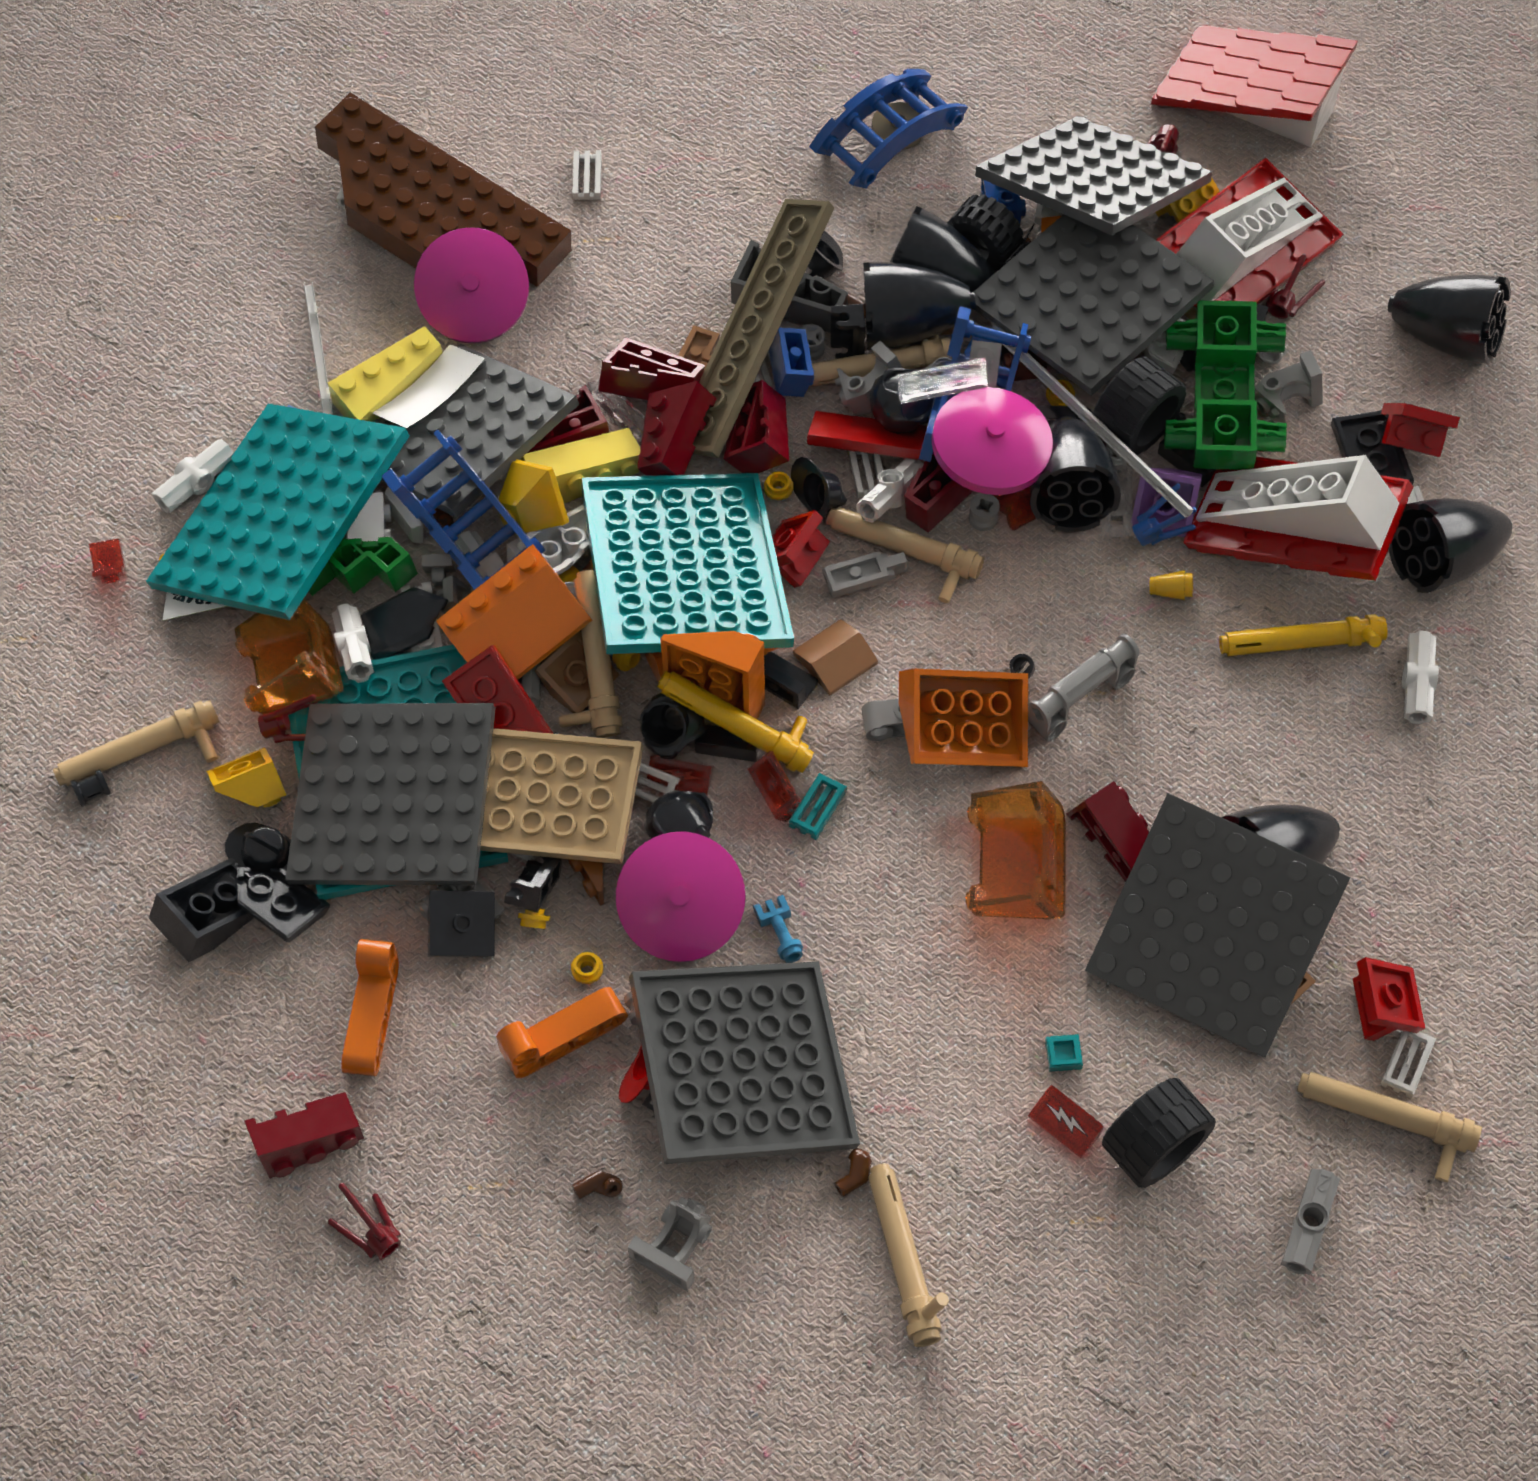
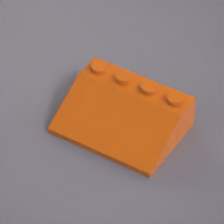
(519, 611)
(721, 663)
(965, 717)

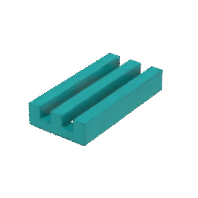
(805, 827)

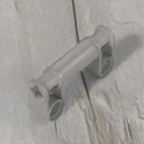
(1111, 664)

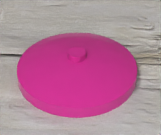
(471, 285)
(992, 441)
(680, 896)

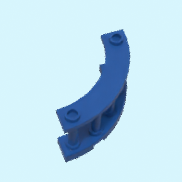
(876, 98)
(967, 328)
(447, 535)

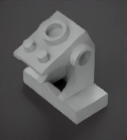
(1295, 380)
(859, 397)
(687, 1218)

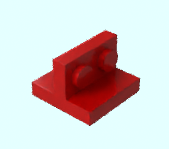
(1417, 428)
(799, 546)
(1387, 998)

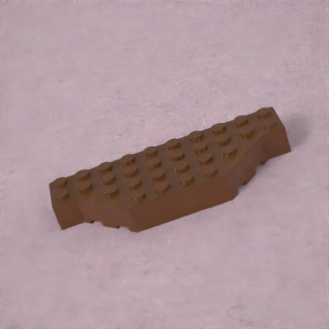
(413, 192)

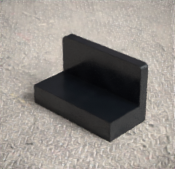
(787, 680)

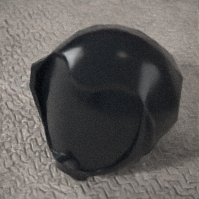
(888, 407)
(669, 726)
(680, 813)

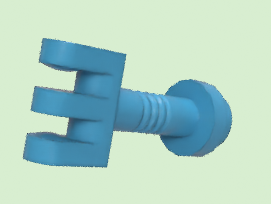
(790, 949)

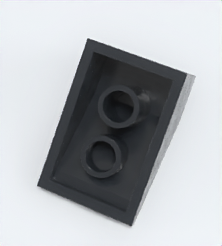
(200, 910)

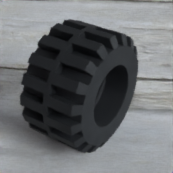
(988, 228)

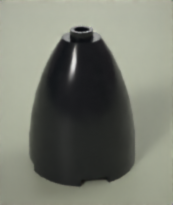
(942, 248)
(910, 303)
(1455, 314)
(1078, 479)
(1446, 541)
(1292, 826)

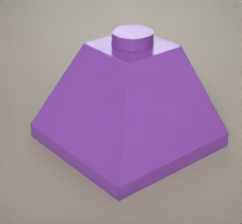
(1148, 496)

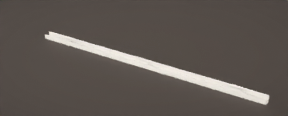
(318, 349)
(1099, 428)

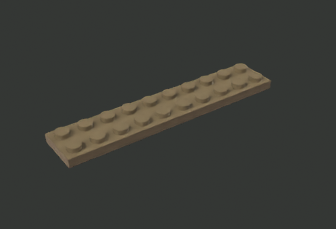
(758, 316)

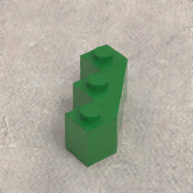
(359, 561)

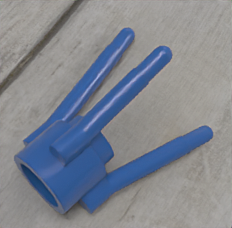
(1151, 530)

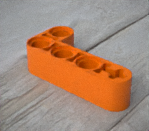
(371, 1008)
(560, 1033)

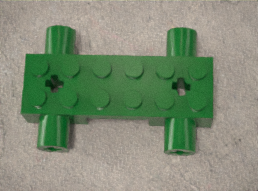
(1225, 407)

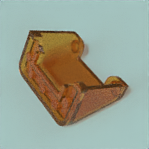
(289, 659)
(1019, 853)

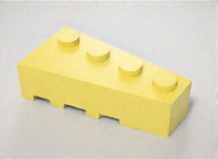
(384, 375)
(598, 456)

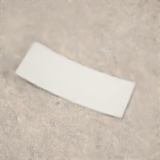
(432, 387)

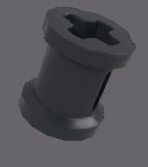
(90, 787)

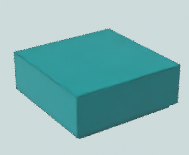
(1063, 1053)

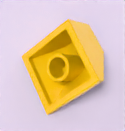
(533, 497)
(249, 779)

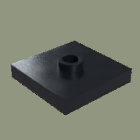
(461, 924)

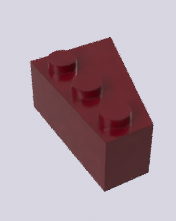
(640, 369)
(580, 424)
(671, 428)
(759, 432)
(932, 495)
(1114, 825)
(304, 1135)

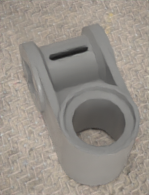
(882, 720)

